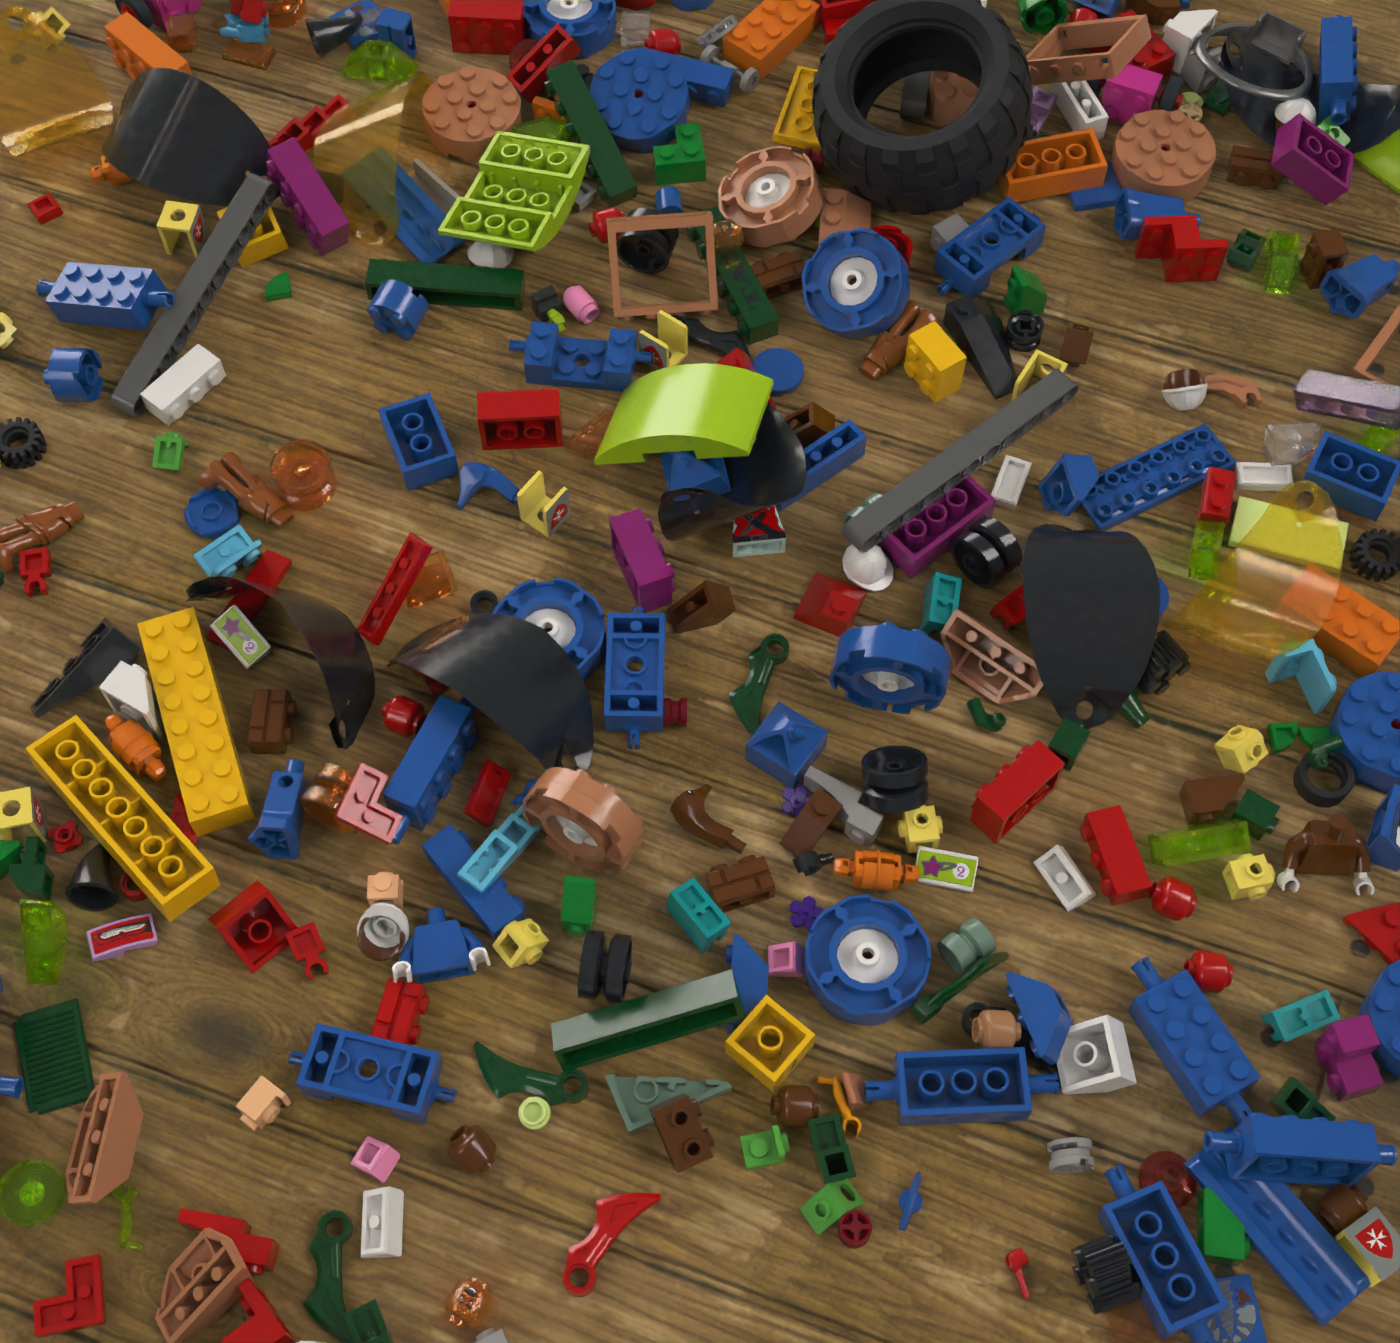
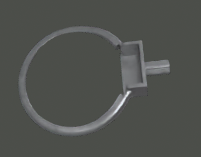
(1268, 36)

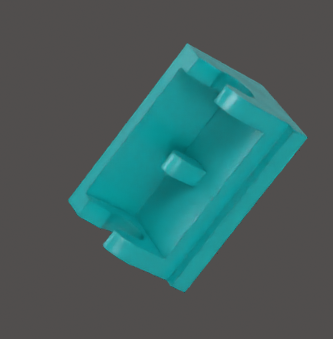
(940, 601)
(697, 914)
(1302, 1016)

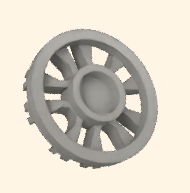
(717, 31)

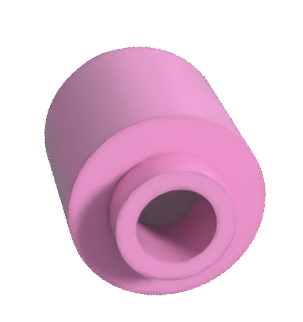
(580, 304)

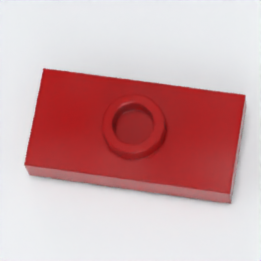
(487, 793)

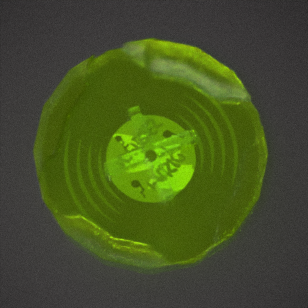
(31, 1192)

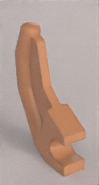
(1235, 387)

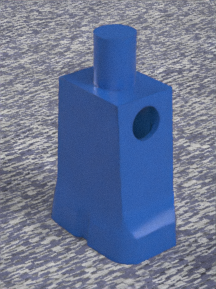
(1134, 205)
(1358, 285)
(282, 814)

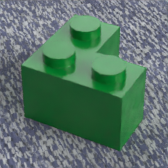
(683, 160)

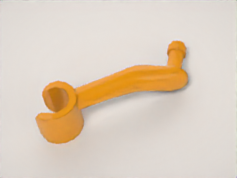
(841, 1103)

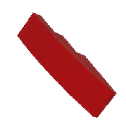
(308, 128)

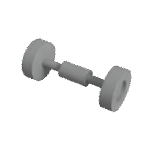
(748, 79)

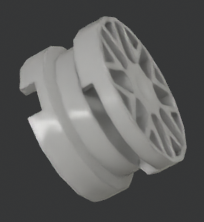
(1070, 1155)

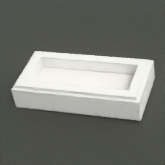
(1262, 476)
(1010, 482)

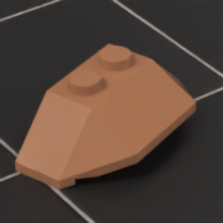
(842, 212)
(989, 660)
(104, 1140)
(200, 1285)

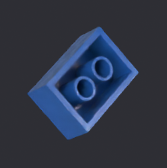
(419, 441)
(1353, 475)

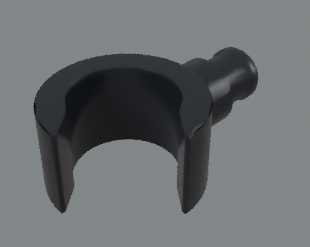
(811, 862)

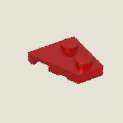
(1380, 929)

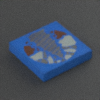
(367, 31)
(1242, 1318)

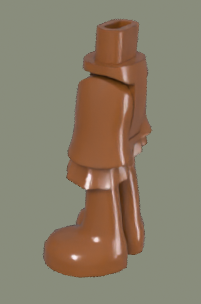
(890, 345)
(255, 499)
(38, 528)

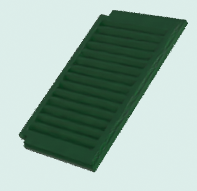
(54, 1057)

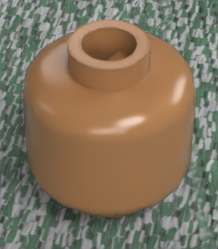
(995, 1029)

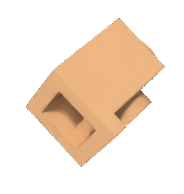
(385, 887)
(261, 1104)

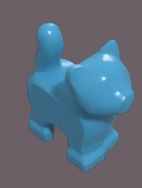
(246, 31)

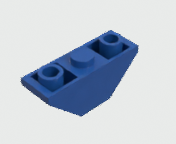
(750, 975)
(1042, 1014)

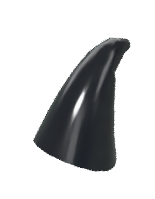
(332, 32)
(91, 882)

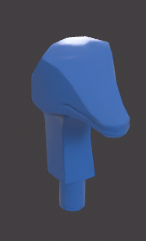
(478, 476)

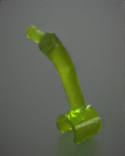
(126, 1217)

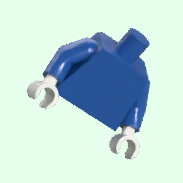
(439, 951)

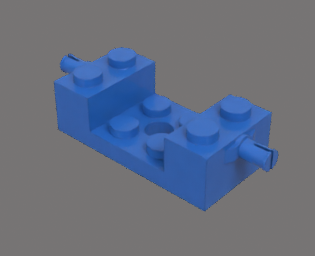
(970, 260)
(553, 358)
(634, 698)
(403, 1081)

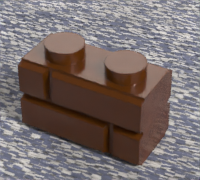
(1252, 168)
(780, 274)
(270, 721)
(740, 883)

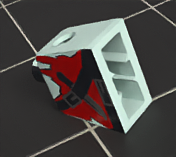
(758, 534)

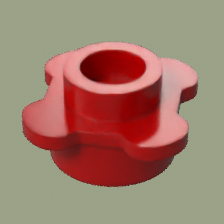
(69, 844)

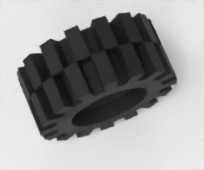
(26, 453)
(1367, 564)

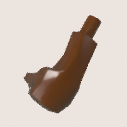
(690, 814)

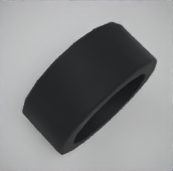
(1316, 796)

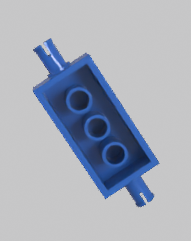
(1337, 69)
(106, 295)
(431, 764)
(1192, 1042)
(961, 1086)
(1300, 1150)
(1164, 1258)

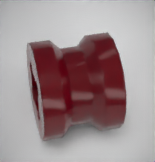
(817, 159)
(675, 712)
(855, 1222)

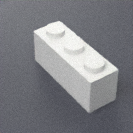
(1080, 106)
(183, 384)

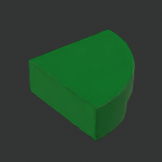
(278, 287)
(1312, 734)
(1281, 736)

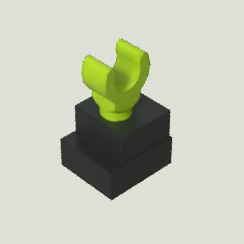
(548, 307)

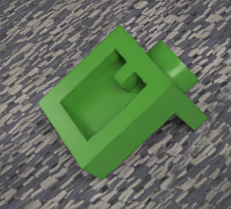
(169, 451)
(764, 1148)

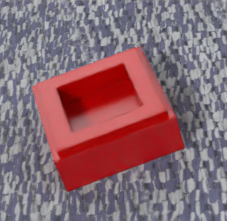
(45, 208)

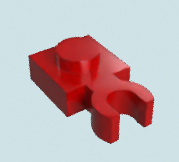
(34, 567)
(306, 946)

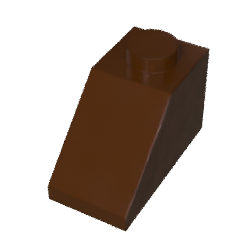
(1157, 11)
(1076, 344)
(810, 423)
(702, 607)
(1208, 797)
(811, 823)

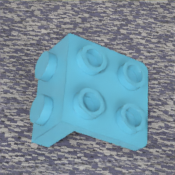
(228, 553)
(1310, 670)

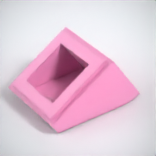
(786, 960)
(376, 1159)

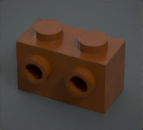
(1322, 254)
(682, 1132)

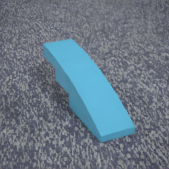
(498, 851)

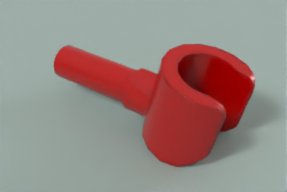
(1015, 1261)

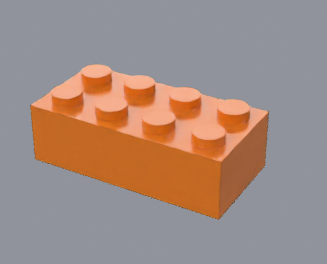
(770, 34)
(139, 49)
(1055, 166)
(1358, 632)

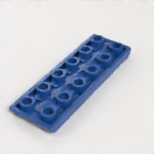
(420, 221)
(1155, 477)
(1285, 1237)

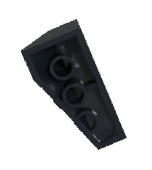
(982, 336)
(99, 657)

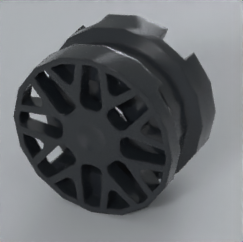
(1024, 331)

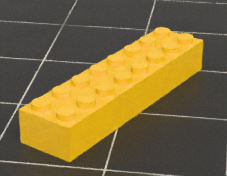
(195, 722)
(123, 818)

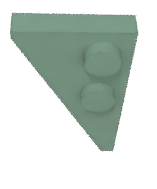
(638, 1094)

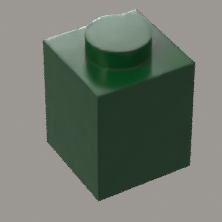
(1069, 742)
(1258, 813)

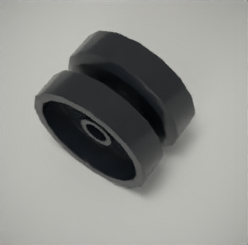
(647, 249)
(986, 552)
(895, 779)
(610, 966)

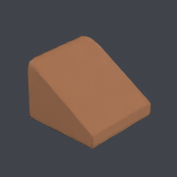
(854, 1091)

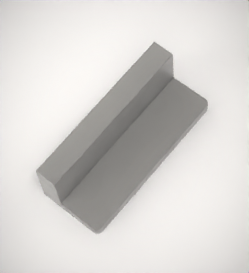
(433, 186)

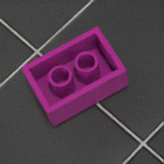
(1312, 159)
(642, 560)

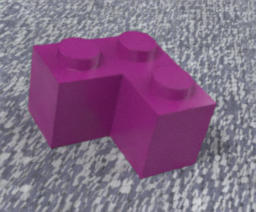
(1347, 1057)

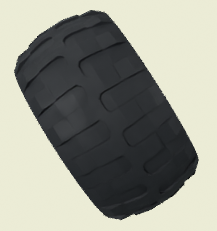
(937, 167)

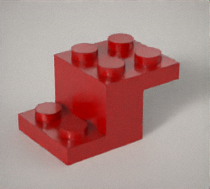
(1180, 248)
(265, 1323)

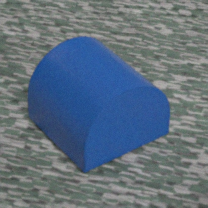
(668, 200)

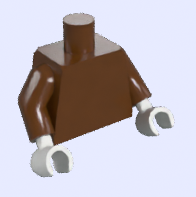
(1327, 849)

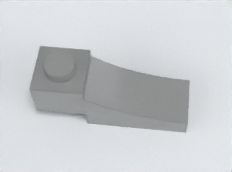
(860, 822)

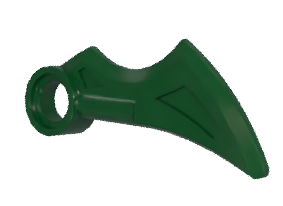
(749, 696)
(933, 1003)
(509, 1077)
(327, 1299)

